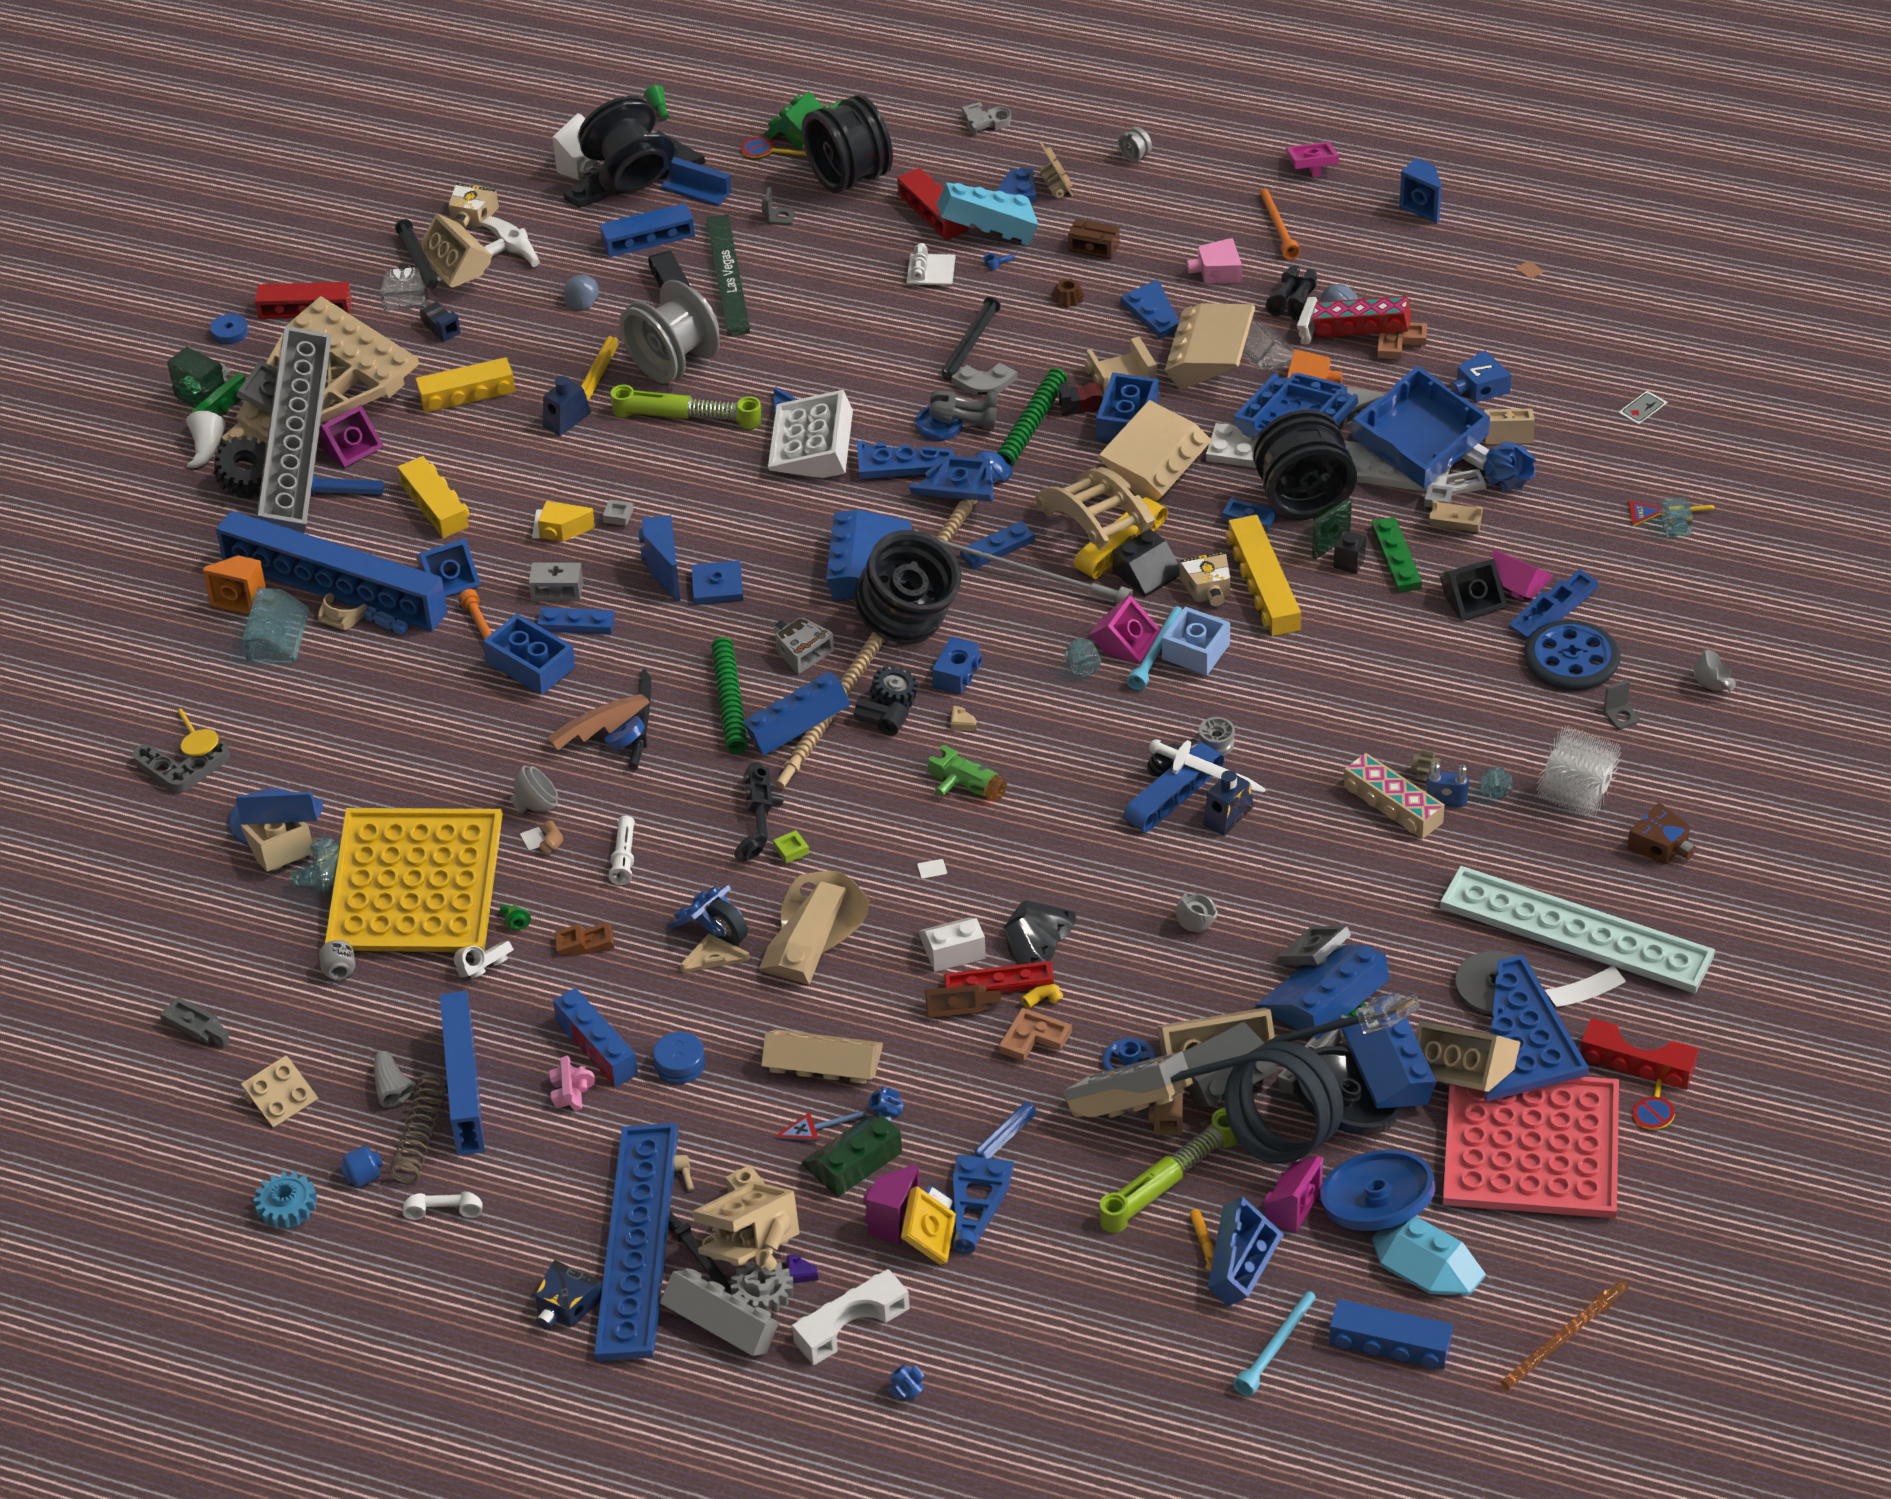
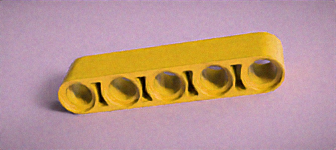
(1096, 562)

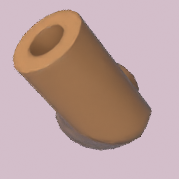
(552, 839)

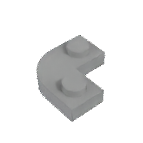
(994, 380)

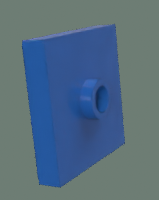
(717, 582)

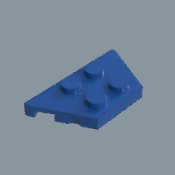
(959, 479)

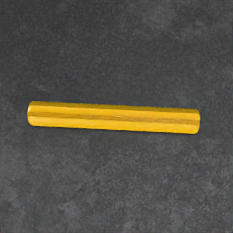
(599, 365)

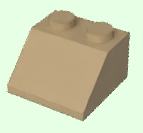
(278, 843)

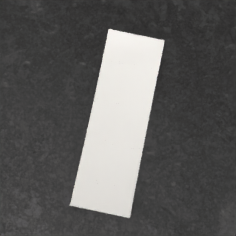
(1586, 988)

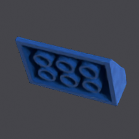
(851, 545)
(1328, 990)

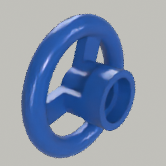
(1128, 1051)

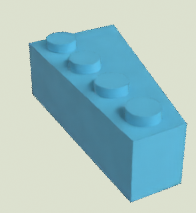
(989, 211)

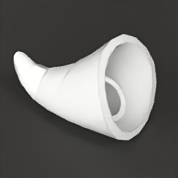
(206, 432)

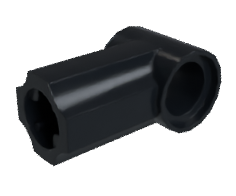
(887, 718)

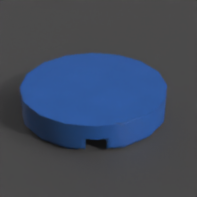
(935, 429)

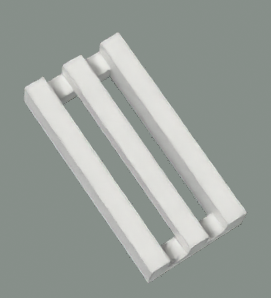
(1305, 322)
(1462, 486)

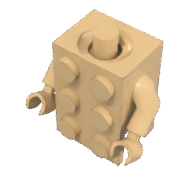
(749, 1224)

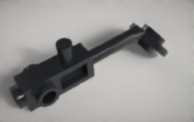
(758, 801)

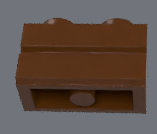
(1093, 238)

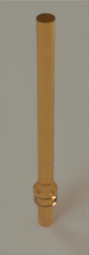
(1602, 1302)

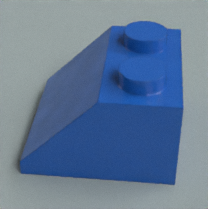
(1421, 190)
(453, 564)

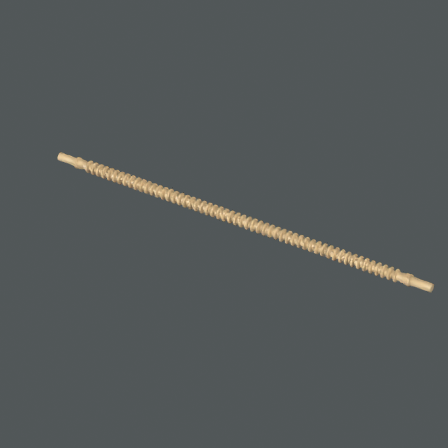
(861, 661)

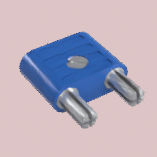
(1448, 787)

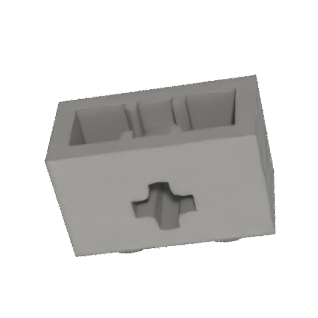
(556, 581)

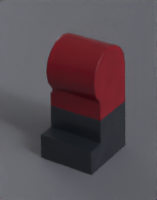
(1079, 399)

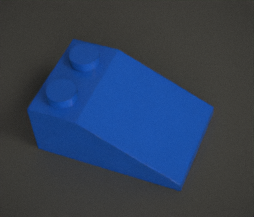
(660, 552)

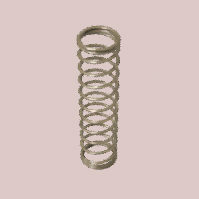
(410, 1163)

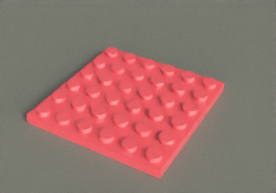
(1535, 1149)

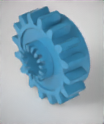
(285, 1200)

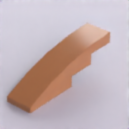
(607, 717)

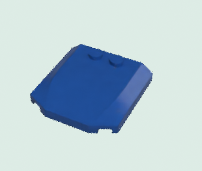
(1291, 394)

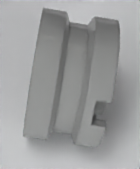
(1134, 144)
(1217, 734)

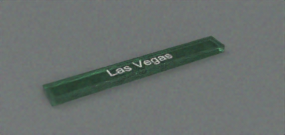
(728, 275)

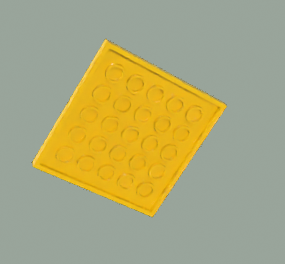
(414, 879)

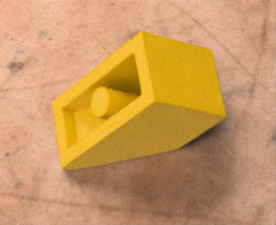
(564, 521)

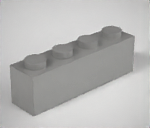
(720, 1312)

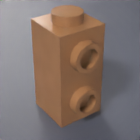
(1167, 1117)

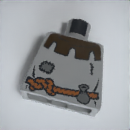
(802, 643)

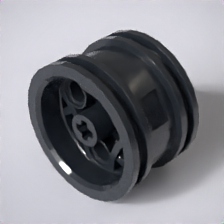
(847, 143)
(1303, 463)

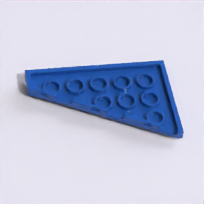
(1527, 1015)

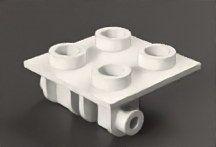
(930, 268)

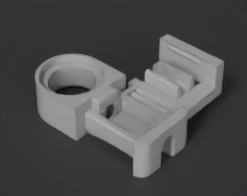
(979, 119)

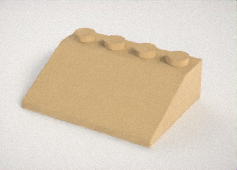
(1208, 342)
(1154, 450)

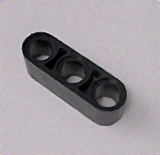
(665, 268)

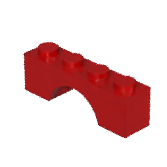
(1671, 1064)

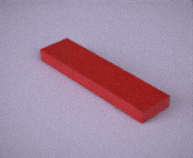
(1005, 978)

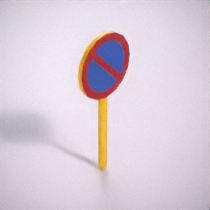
(761, 146)
(1654, 1111)

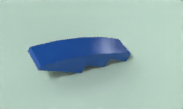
(1554, 604)

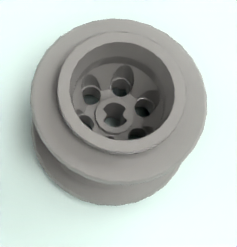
(663, 335)

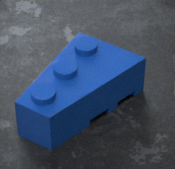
(1241, 1251)

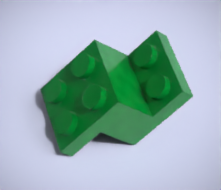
(792, 117)

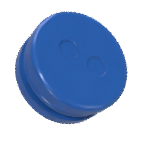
(679, 1057)

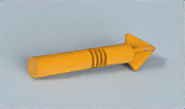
(1203, 1236)

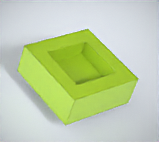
(791, 846)

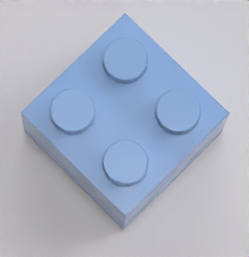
(1196, 641)

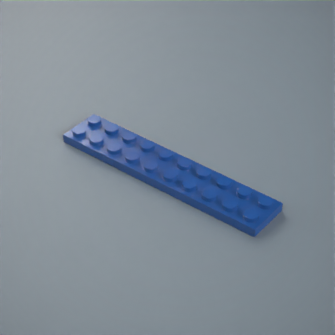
(637, 1243)

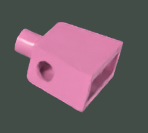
(1217, 263)

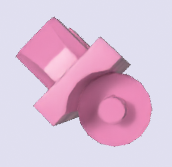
(573, 1083)

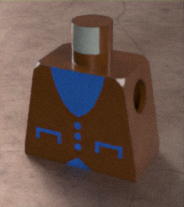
(1661, 836)

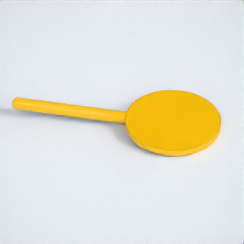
(198, 741)

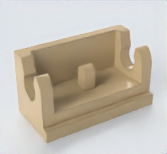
(1510, 426)
(1456, 517)

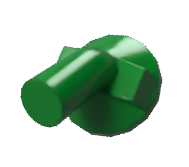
(516, 917)

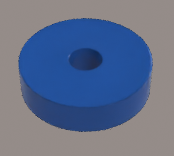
(229, 328)
(625, 733)

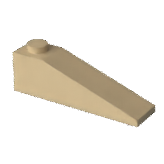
(802, 939)

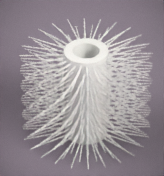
(1578, 771)

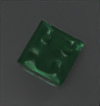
(194, 376)

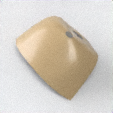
(851, 911)

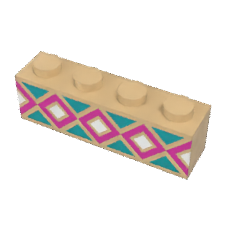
(1394, 795)

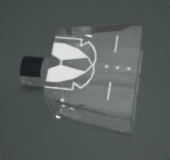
(402, 289)

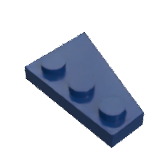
(1152, 308)

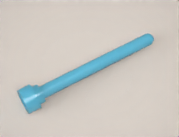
(1139, 677)
(1248, 1380)

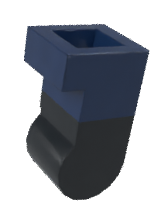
(438, 319)

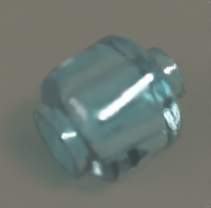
(1082, 657)

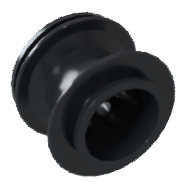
(622, 138)

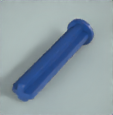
(349, 486)

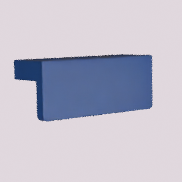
(697, 182)
(278, 808)

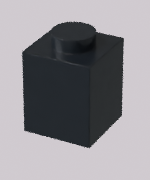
(1349, 552)

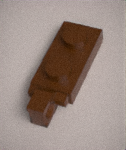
(959, 1000)

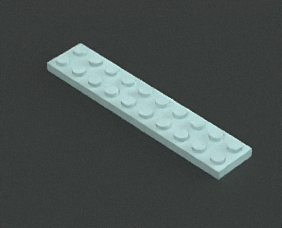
(1578, 929)

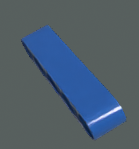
(1170, 791)

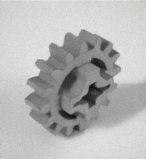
(763, 1287)

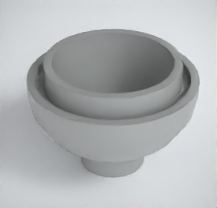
(533, 791)

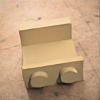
(1136, 363)

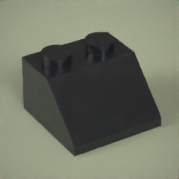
(1145, 563)
(1473, 589)

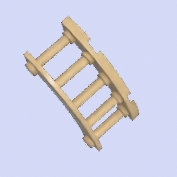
(1091, 484)

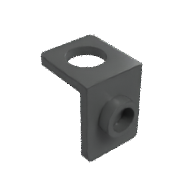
(771, 212)
(1617, 702)

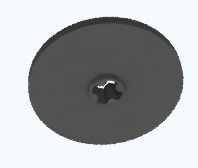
(1476, 979)

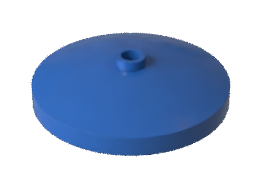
(1377, 1190)

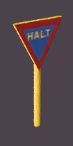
(1643, 512)

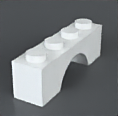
(878, 1298)

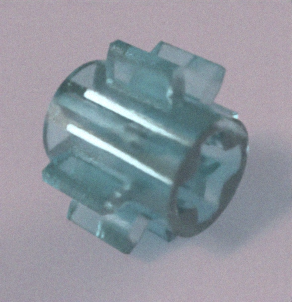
(1496, 782)

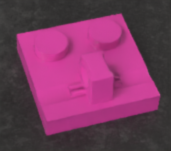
(1312, 156)

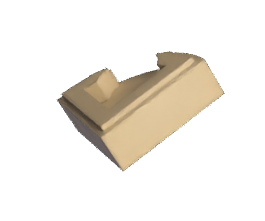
(962, 720)

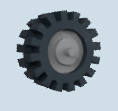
(894, 686)

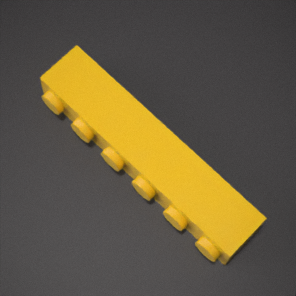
(1263, 575)

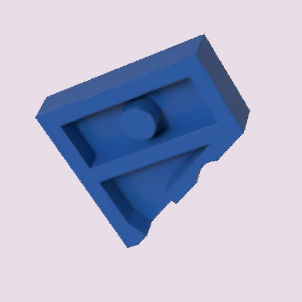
(1020, 182)

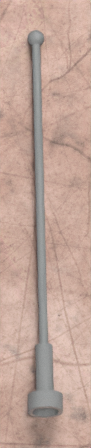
(1094, 588)

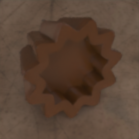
(1067, 293)

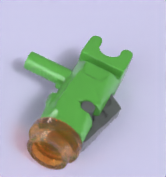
(970, 774)

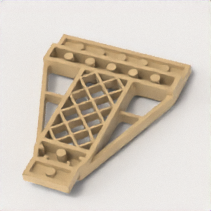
(359, 356)

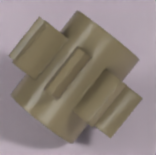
(1422, 764)

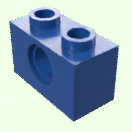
(956, 665)

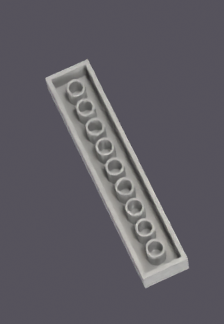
(294, 428)

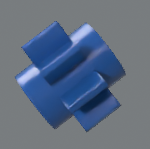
(886, 1103)
(906, 1382)

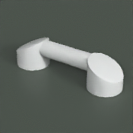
(415, 1206)

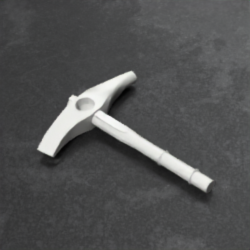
(510, 239)

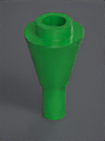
(656, 98)

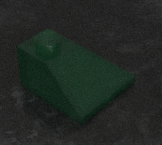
(1329, 525)

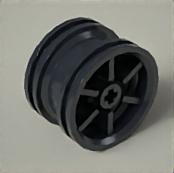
(899, 586)

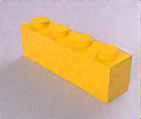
(465, 385)
(433, 496)

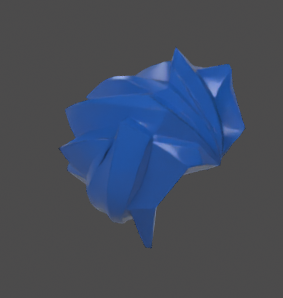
(1509, 466)

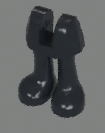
(1299, 285)

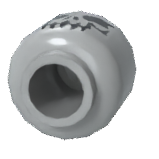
(337, 959)

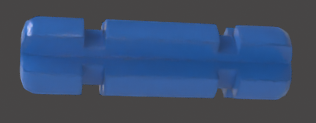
(385, 620)

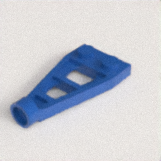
(982, 1173)

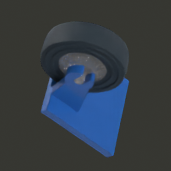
(719, 917)

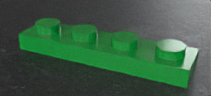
(1396, 554)

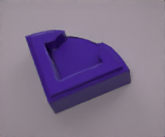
(801, 1269)

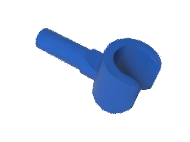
(992, 261)

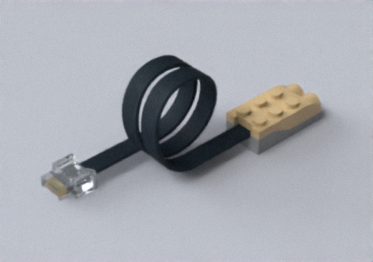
(1165, 1077)

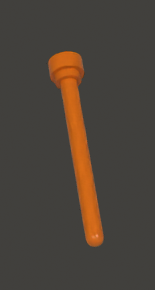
(1289, 247)
(470, 601)

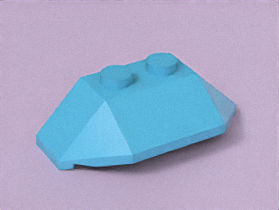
(1428, 1258)

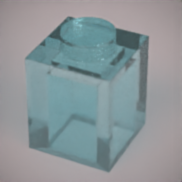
(1676, 517)

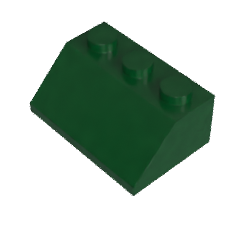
(855, 1154)

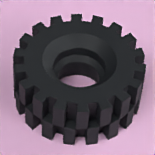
(230, 475)

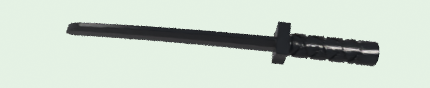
(641, 741)
(684, 1234)

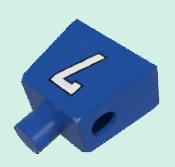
(1482, 378)

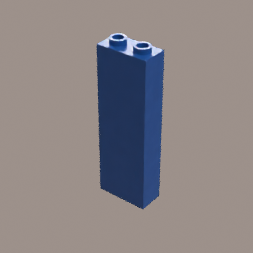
(462, 1073)

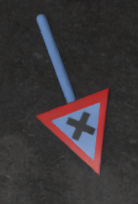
(806, 1130)

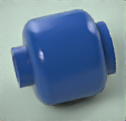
(361, 1166)

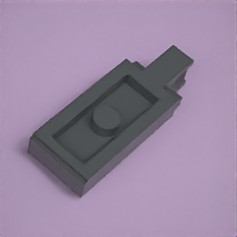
(195, 1022)

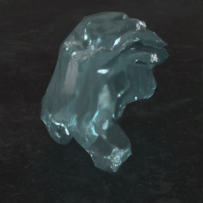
(323, 870)

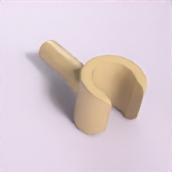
(682, 1165)

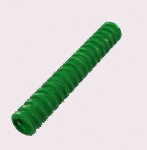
(1032, 416)
(729, 695)

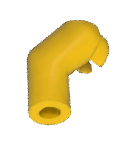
(1039, 993)

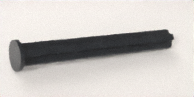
(405, 228)
(990, 306)

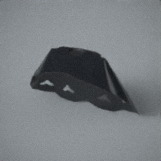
(1034, 927)

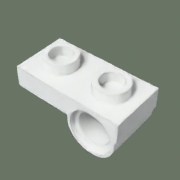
(494, 955)

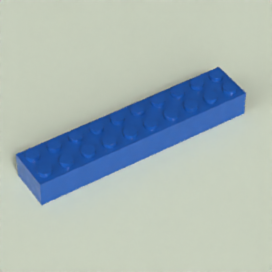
(335, 569)

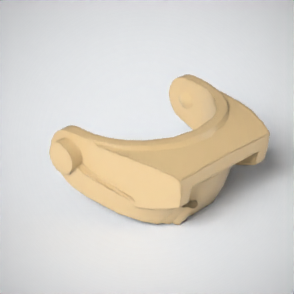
(339, 618)

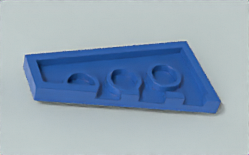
(886, 461)

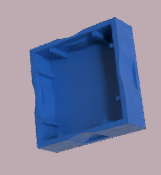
(1420, 427)

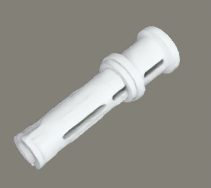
(622, 857)

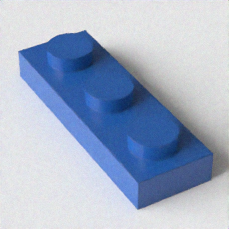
(999, 544)
(576, 620)

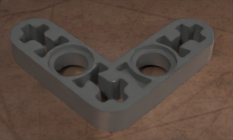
(180, 776)

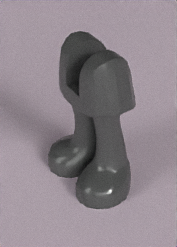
(948, 406)

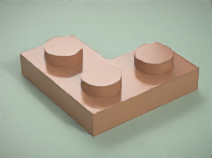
(1391, 343)
(1033, 1028)

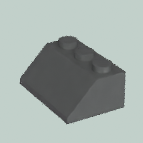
(1233, 1042)

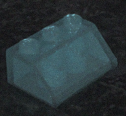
(274, 627)

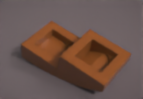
(577, 941)

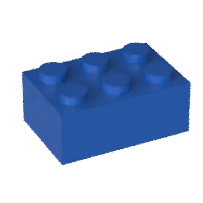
(1122, 401)
(529, 654)

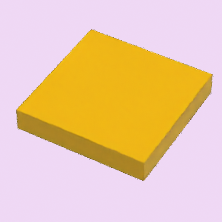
(928, 1225)

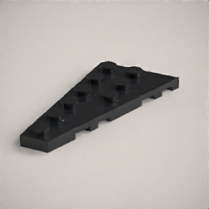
(591, 191)

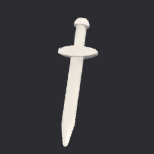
(1182, 757)

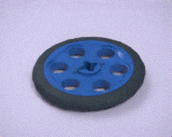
(1559, 675)

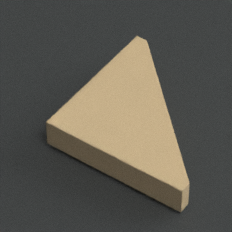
(713, 953)

